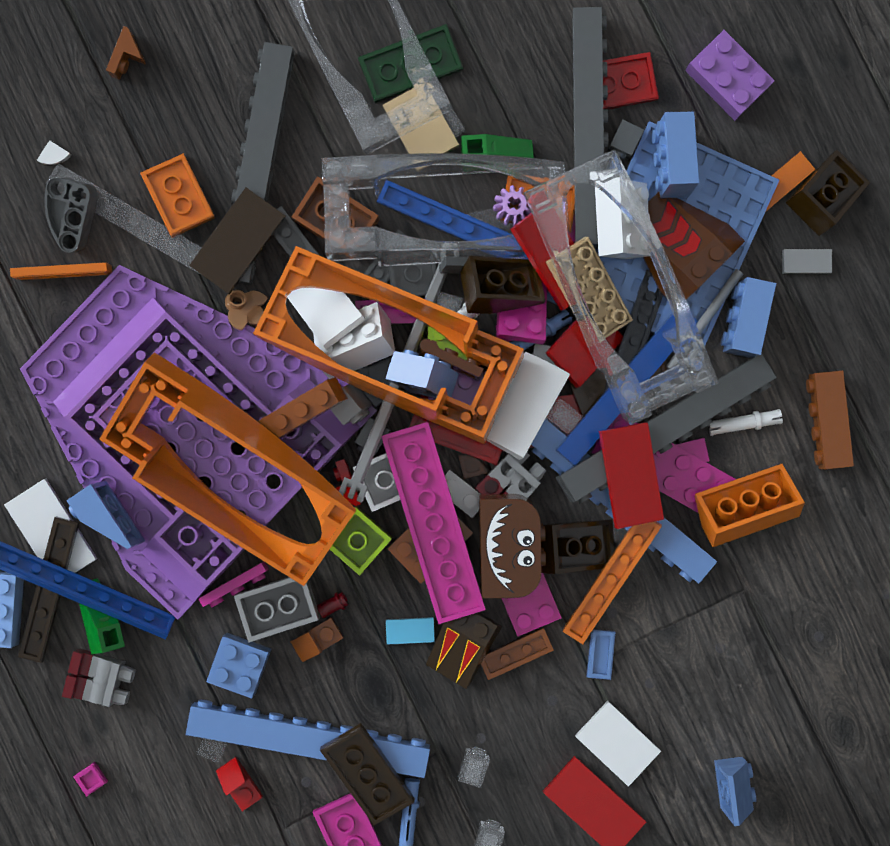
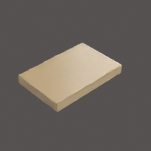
(428, 138)

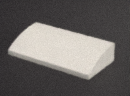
(526, 405)

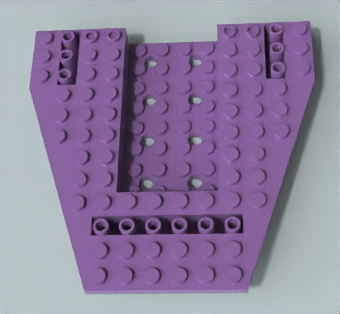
(90, 367)

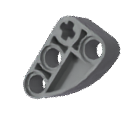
(61, 211)

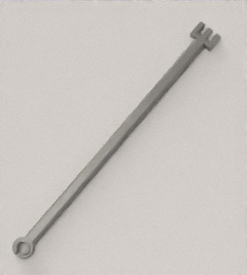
(385, 410)

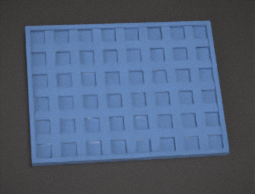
(724, 191)

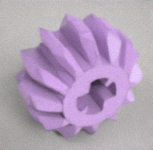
(514, 198)

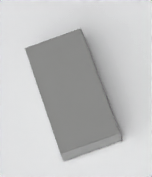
(807, 261)

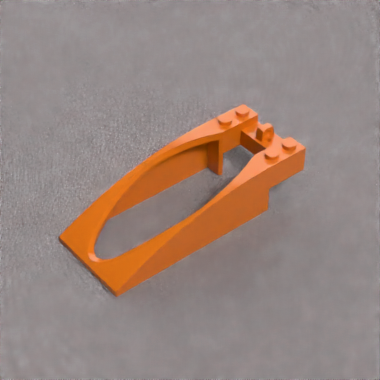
(500, 356)
(173, 480)

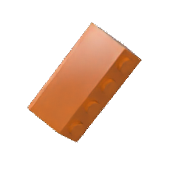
(748, 505)

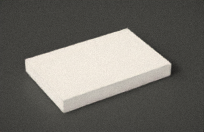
(618, 743)

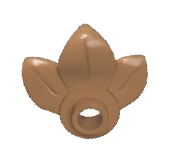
(248, 311)

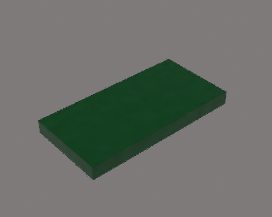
(386, 66)

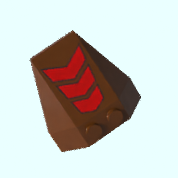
(692, 241)

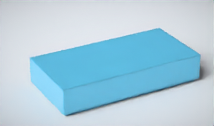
(410, 630)

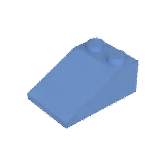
(103, 512)
(734, 788)

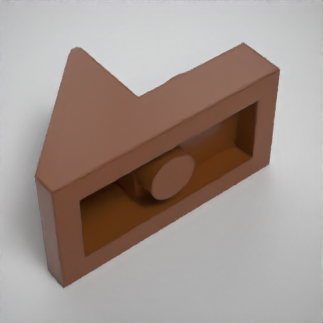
(125, 48)
(317, 639)

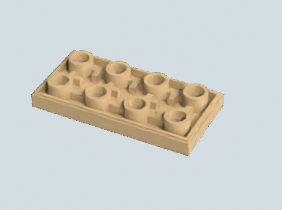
(596, 288)

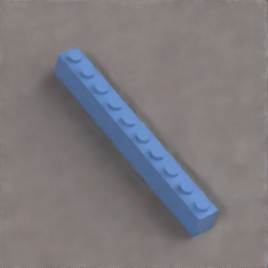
(669, 540)
(295, 735)

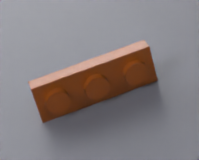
(516, 653)

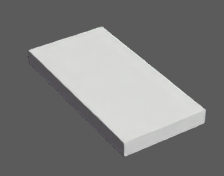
(326, 313)
(34, 516)

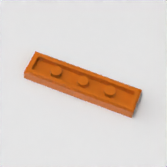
(61, 271)

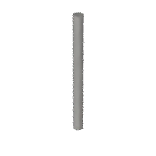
(713, 307)

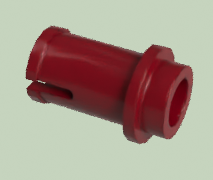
(333, 604)

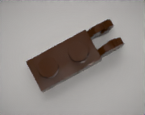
(466, 367)

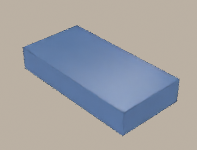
(600, 654)

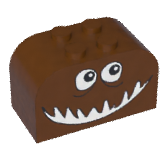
(509, 546)

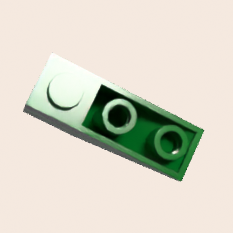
(496, 145)
(101, 630)

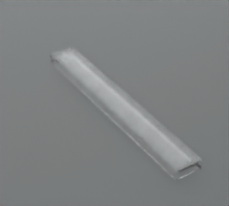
(135, 221)

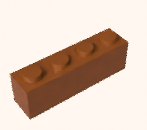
(304, 408)
(830, 420)

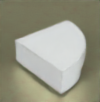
(53, 154)

